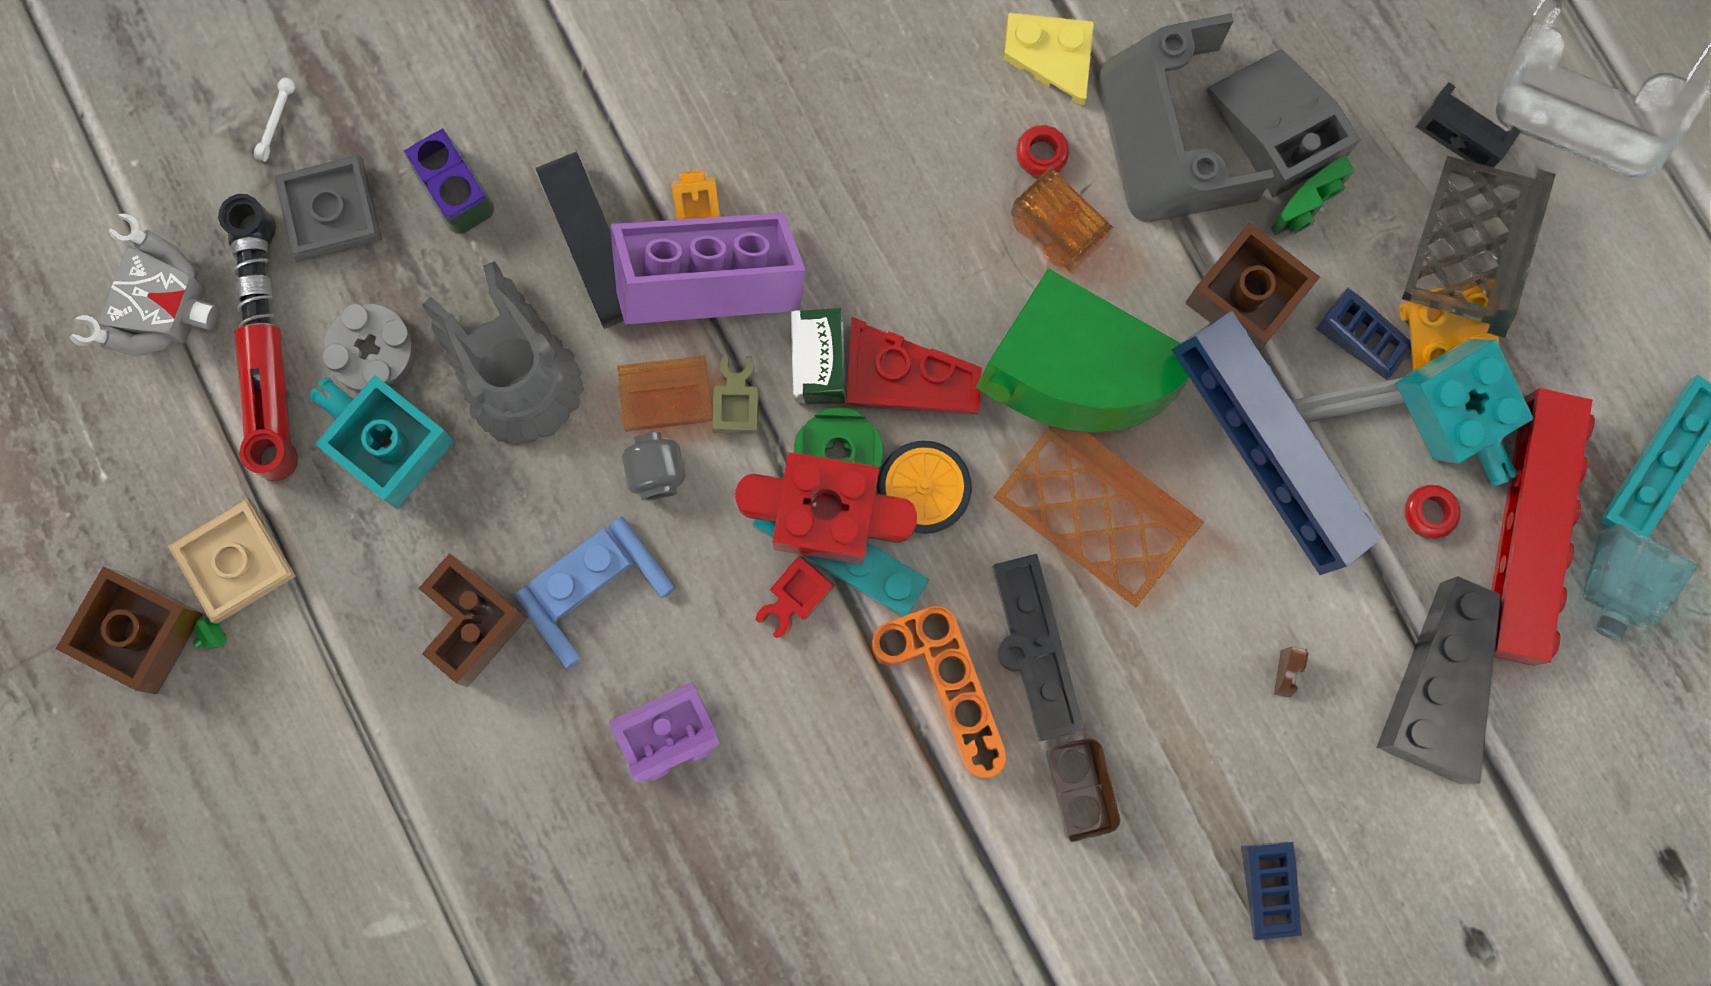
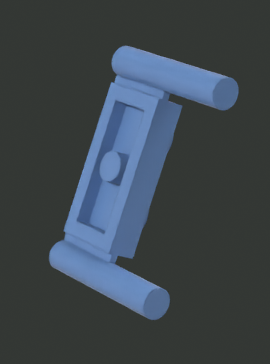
(581, 576)

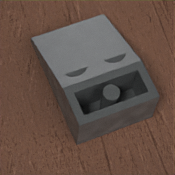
(1283, 120)

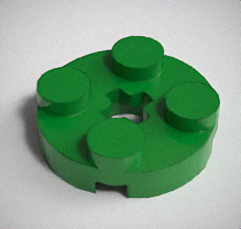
(843, 426)

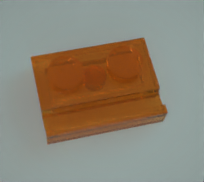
(665, 393)

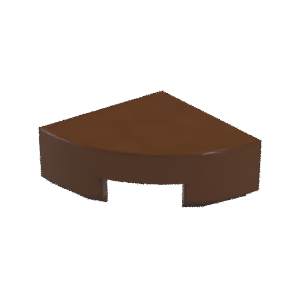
(1290, 662)

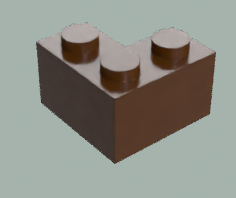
(479, 621)

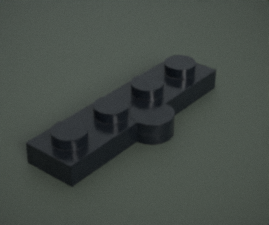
(1036, 648)

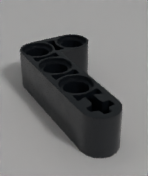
(584, 232)

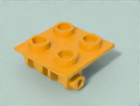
(1438, 331)

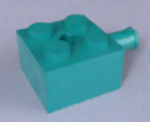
(1467, 406)
(364, 423)

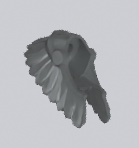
(512, 367)

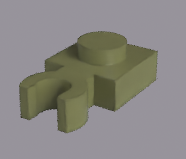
(736, 404)

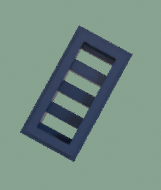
(1365, 313)
(1288, 872)

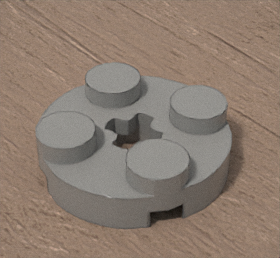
(358, 325)

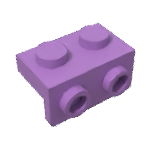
(665, 733)

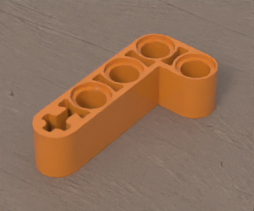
(948, 694)

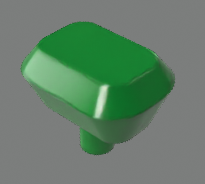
(208, 634)

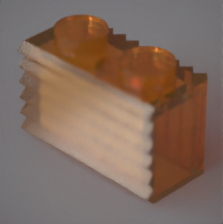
(1060, 221)

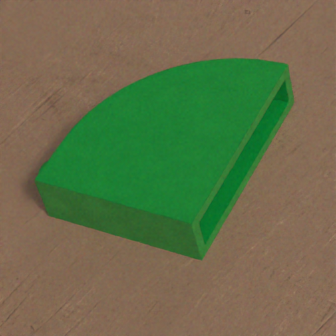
(1082, 362)

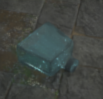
(1633, 580)

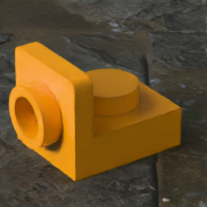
(695, 195)

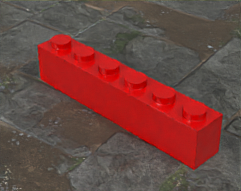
(1539, 525)

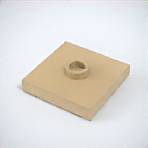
(231, 561)

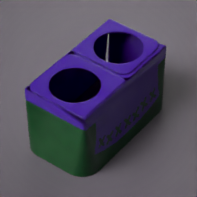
(461, 217)

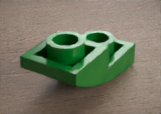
(1309, 198)

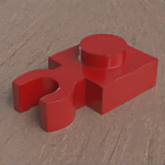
(799, 592)

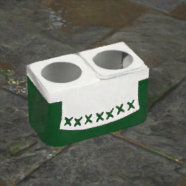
(818, 356)

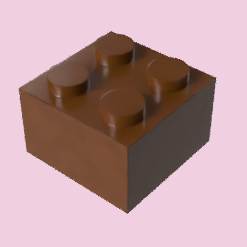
(1256, 283)
(129, 631)

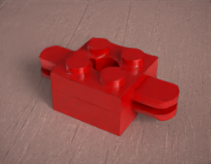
(825, 508)

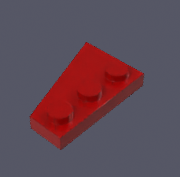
(906, 376)

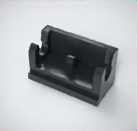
(1466, 130)

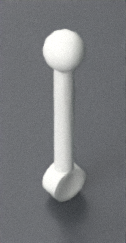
(262, 150)

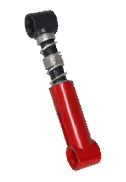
(258, 342)

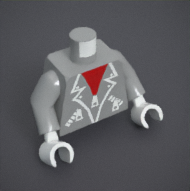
(150, 298)

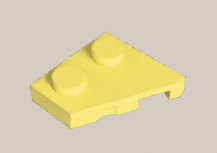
(1051, 50)

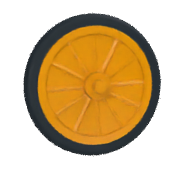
(929, 478)

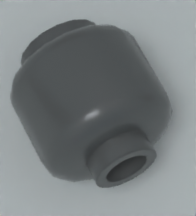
(653, 466)

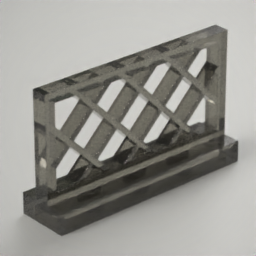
(1512, 261)

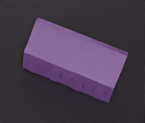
(706, 268)

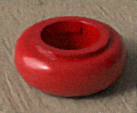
(1045, 134)
(1448, 503)

